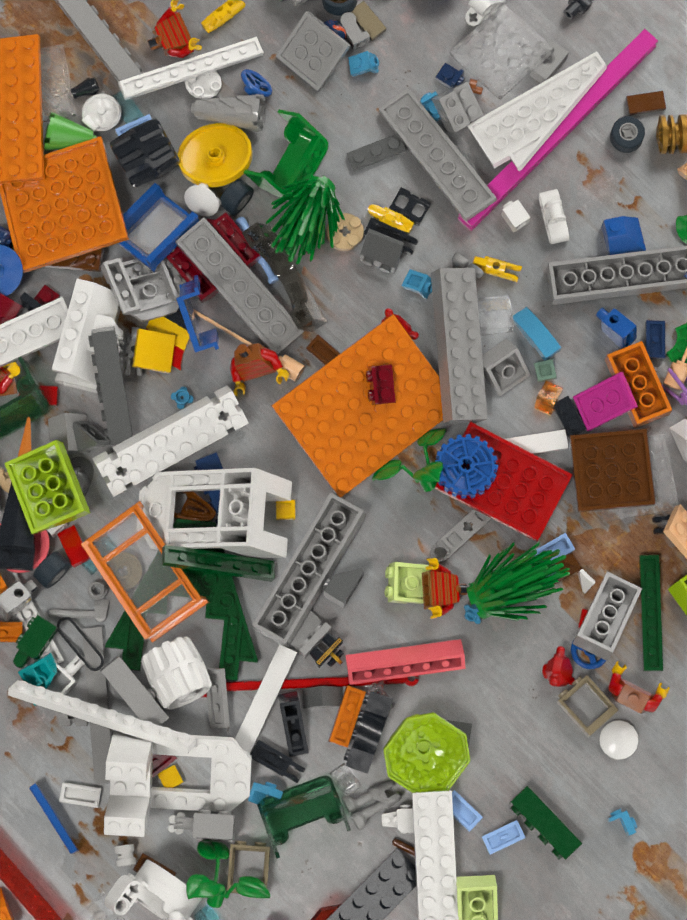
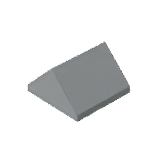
(62, 430)

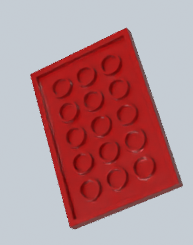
(523, 488)

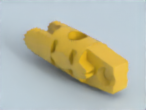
(222, 14)
(391, 218)
(488, 263)

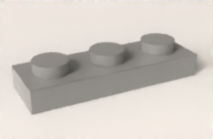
(217, 699)

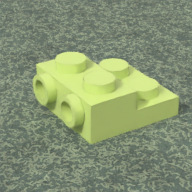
(404, 582)

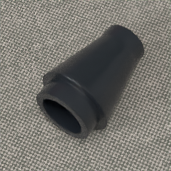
(86, 88)

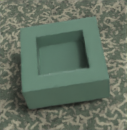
(545, 370)

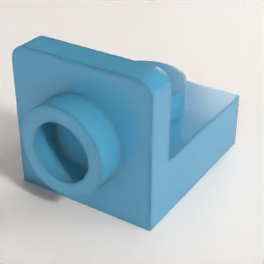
(426, 101)
(418, 283)

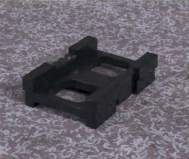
(407, 211)

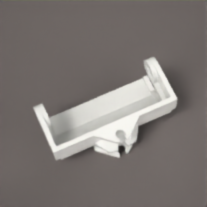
(89, 309)

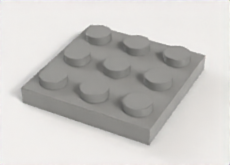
(313, 50)

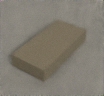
(368, 20)

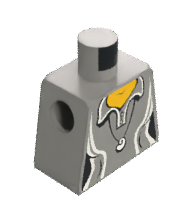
(10, 604)

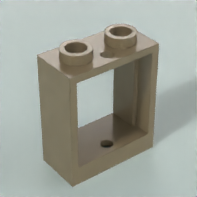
(578, 683)
(242, 846)

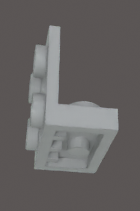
(310, 634)

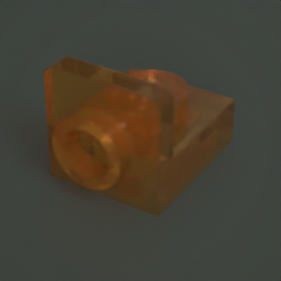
(548, 397)

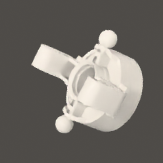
(154, 890)

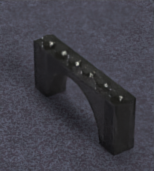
(305, 310)

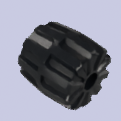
(145, 153)

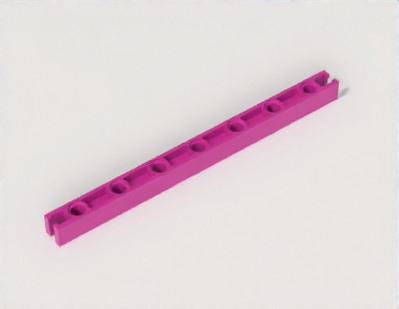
(615, 73)

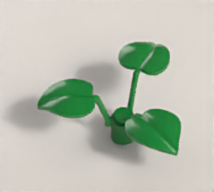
(428, 475)
(201, 887)

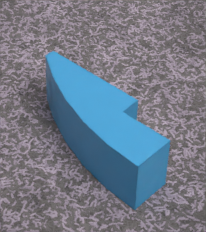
(536, 334)

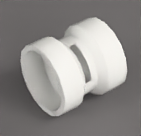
(125, 855)

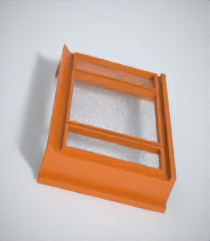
(131, 563)

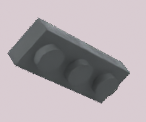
(376, 152)

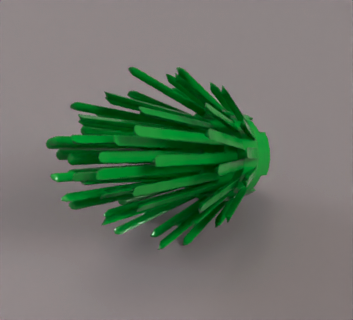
(306, 216)
(515, 583)

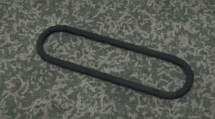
(74, 649)

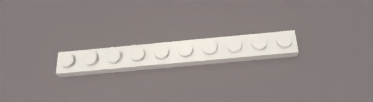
(102, 716)

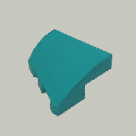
(40, 672)

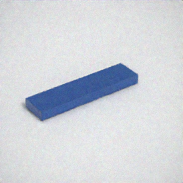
(55, 821)

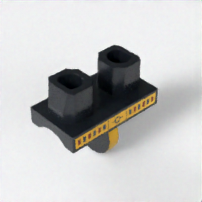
(321, 657)

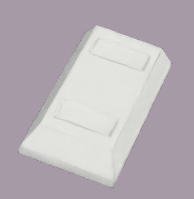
(80, 795)

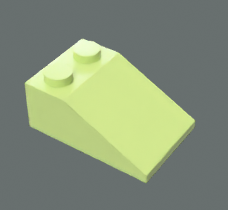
(477, 897)

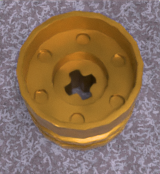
(671, 134)

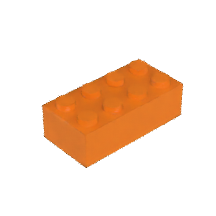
(643, 383)

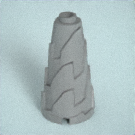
(238, 111)

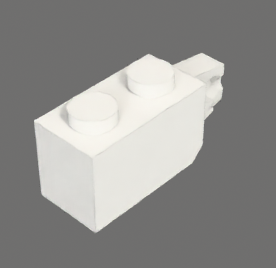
(401, 819)

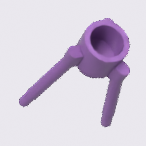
(683, 399)

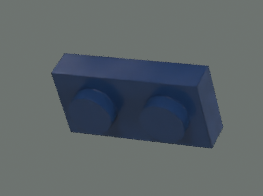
(655, 339)

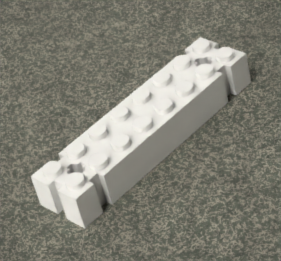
(170, 440)

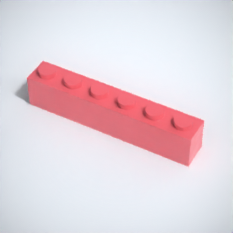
(405, 661)

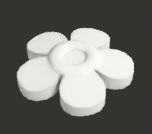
(171, 826)

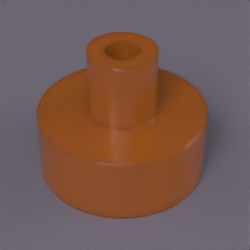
(476, 89)

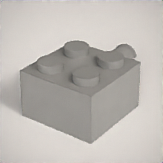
(208, 825)

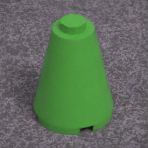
(64, 133)

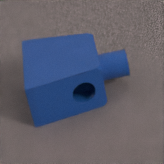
(617, 327)

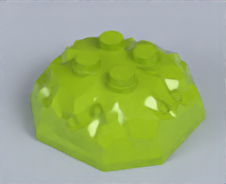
(426, 753)

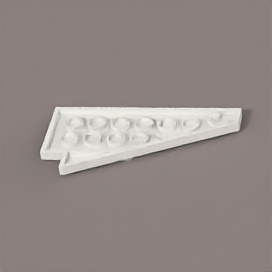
(528, 120)

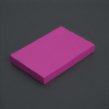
(605, 401)

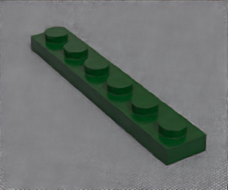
(218, 563)
(651, 613)

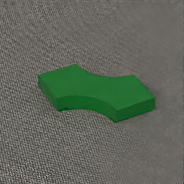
(680, 346)

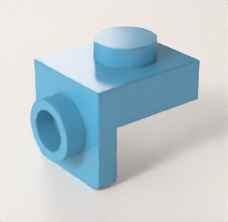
(363, 63)
(260, 791)
(629, 824)

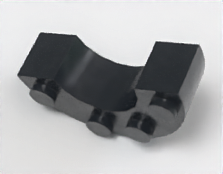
(369, 732)

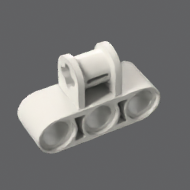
(483, 8)
(553, 216)

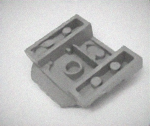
(141, 290)

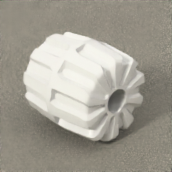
(176, 673)

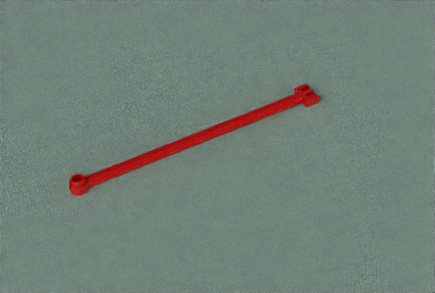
(311, 682)

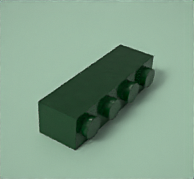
(545, 823)

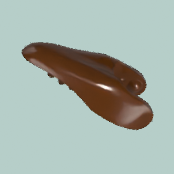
(195, 508)

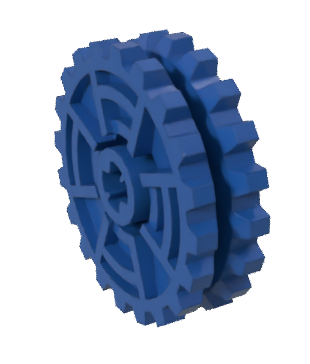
(481, 469)

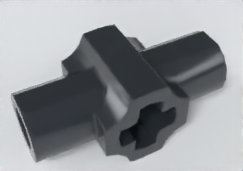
(576, 7)

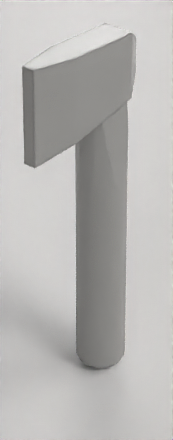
(100, 613)

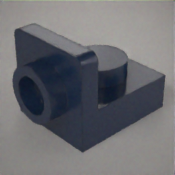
(450, 76)

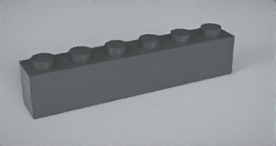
(111, 384)

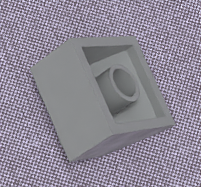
(504, 367)

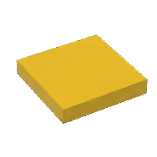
(153, 351)

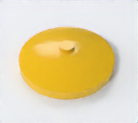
(215, 155)

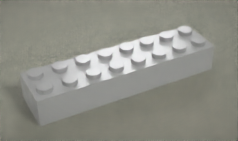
(617, 275)
(459, 345)
(309, 570)

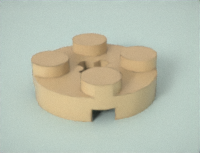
(351, 239)

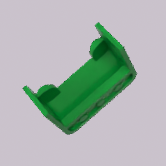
(300, 158)

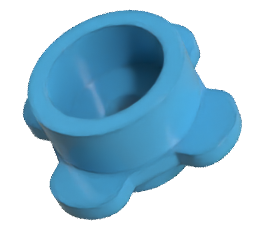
(182, 392)
(471, 613)

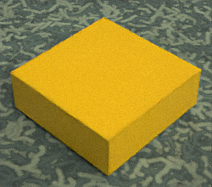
(285, 510)
(170, 777)

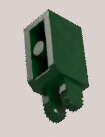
(34, 641)

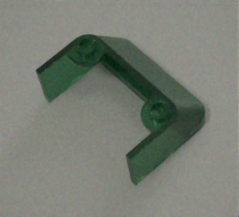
(30, 403)
(299, 807)

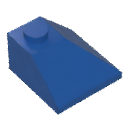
(623, 235)

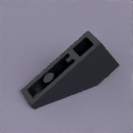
(293, 723)

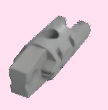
(130, 346)

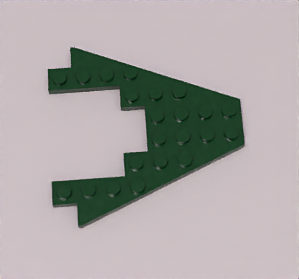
(222, 606)

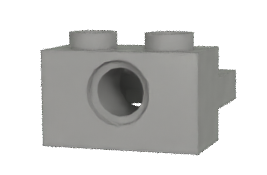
(457, 107)

